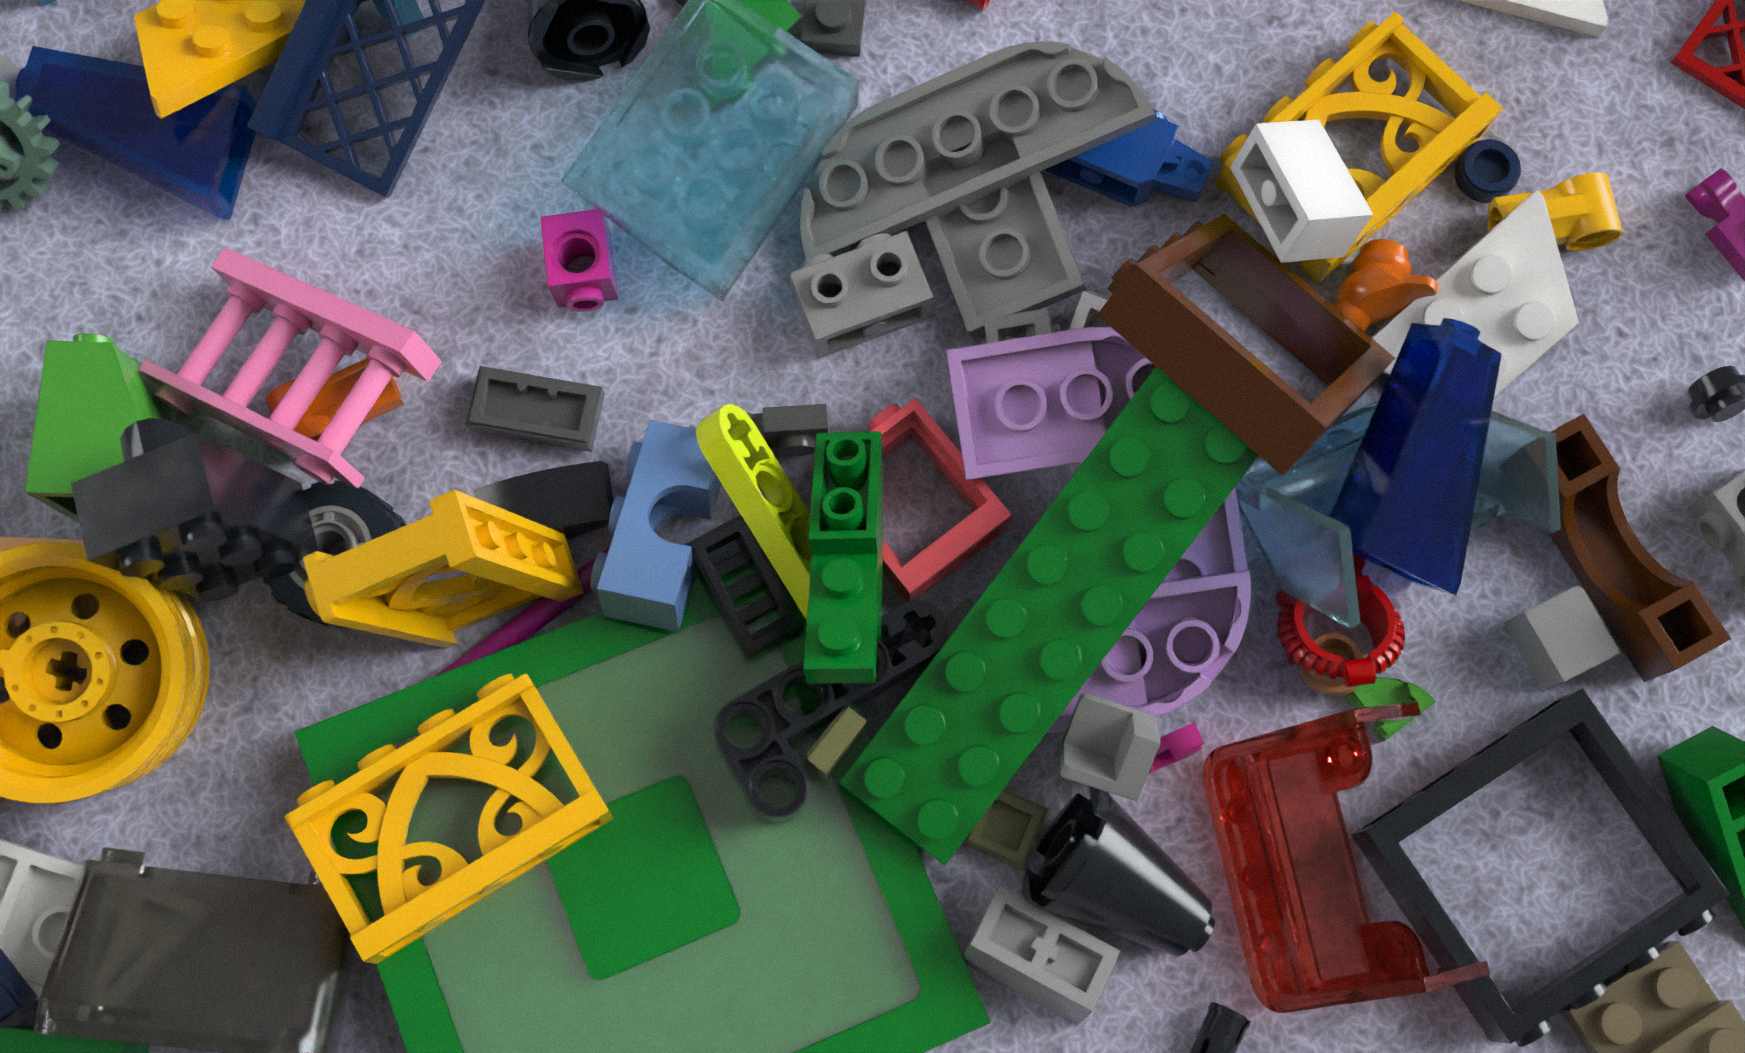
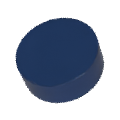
(1487, 170)

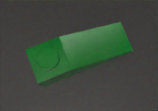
(1709, 797)

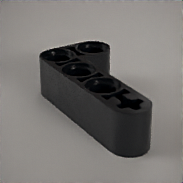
(785, 728)

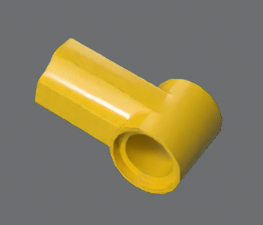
(1578, 208)

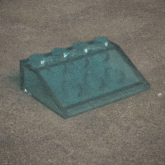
(713, 140)

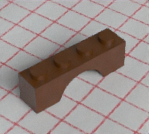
(1648, 609)

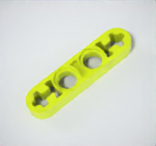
(741, 462)

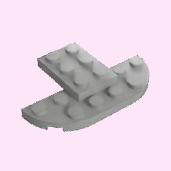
(970, 165)

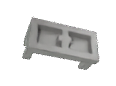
(1040, 956)

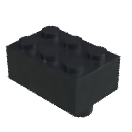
(192, 514)

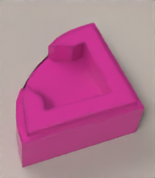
(1181, 745)

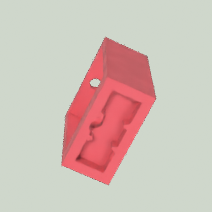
(965, 539)

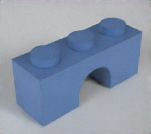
(643, 574)

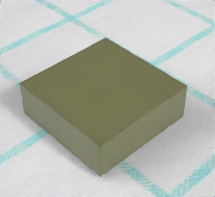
(834, 743)
(1008, 829)

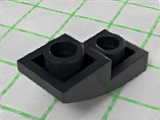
(562, 498)

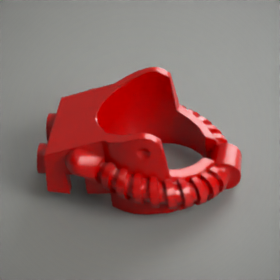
(1375, 613)

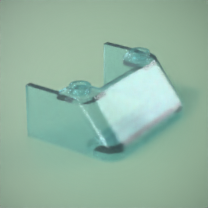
(1315, 553)

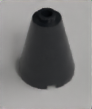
(583, 35)
(1117, 879)

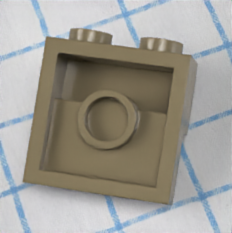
(1659, 1011)

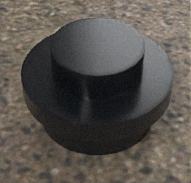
(1718, 394)

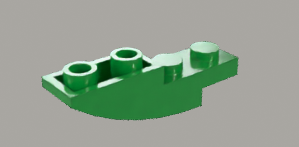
(845, 559)

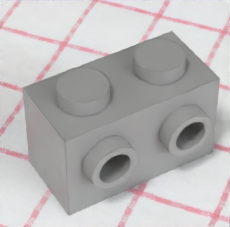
(861, 293)

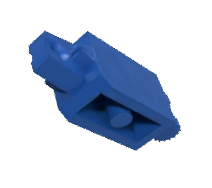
(1139, 164)

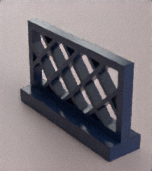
(305, 68)

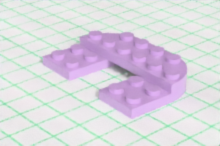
(1049, 406)

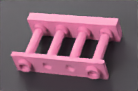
(296, 309)

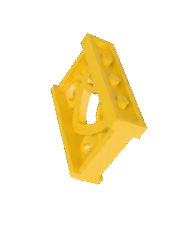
(1438, 135)
(384, 584)
(407, 904)

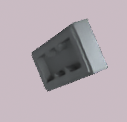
(535, 408)

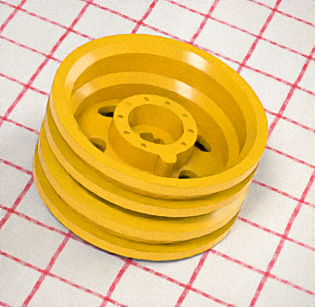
(160, 693)

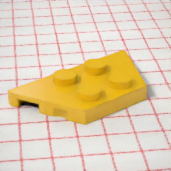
(209, 44)

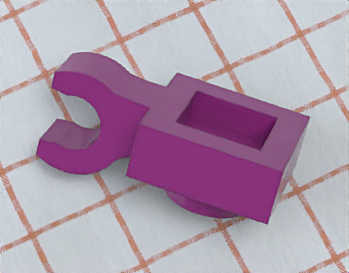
(1722, 201)

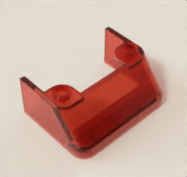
(1296, 871)

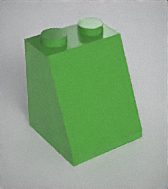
(82, 410)

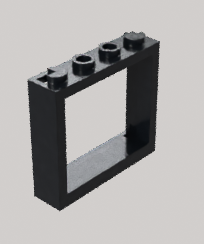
(1630, 950)

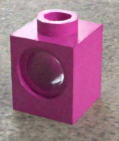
(575, 236)

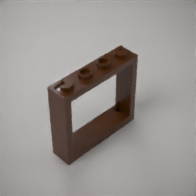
(1220, 369)

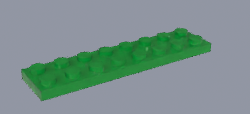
(1049, 617)

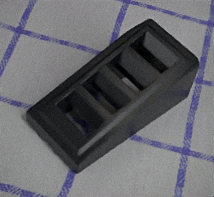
(763, 575)

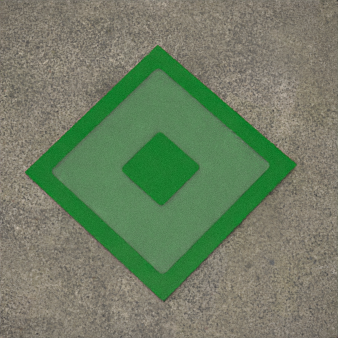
(686, 908)

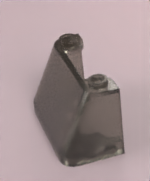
(198, 961)

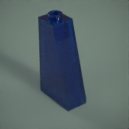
(110, 113)
(1423, 457)

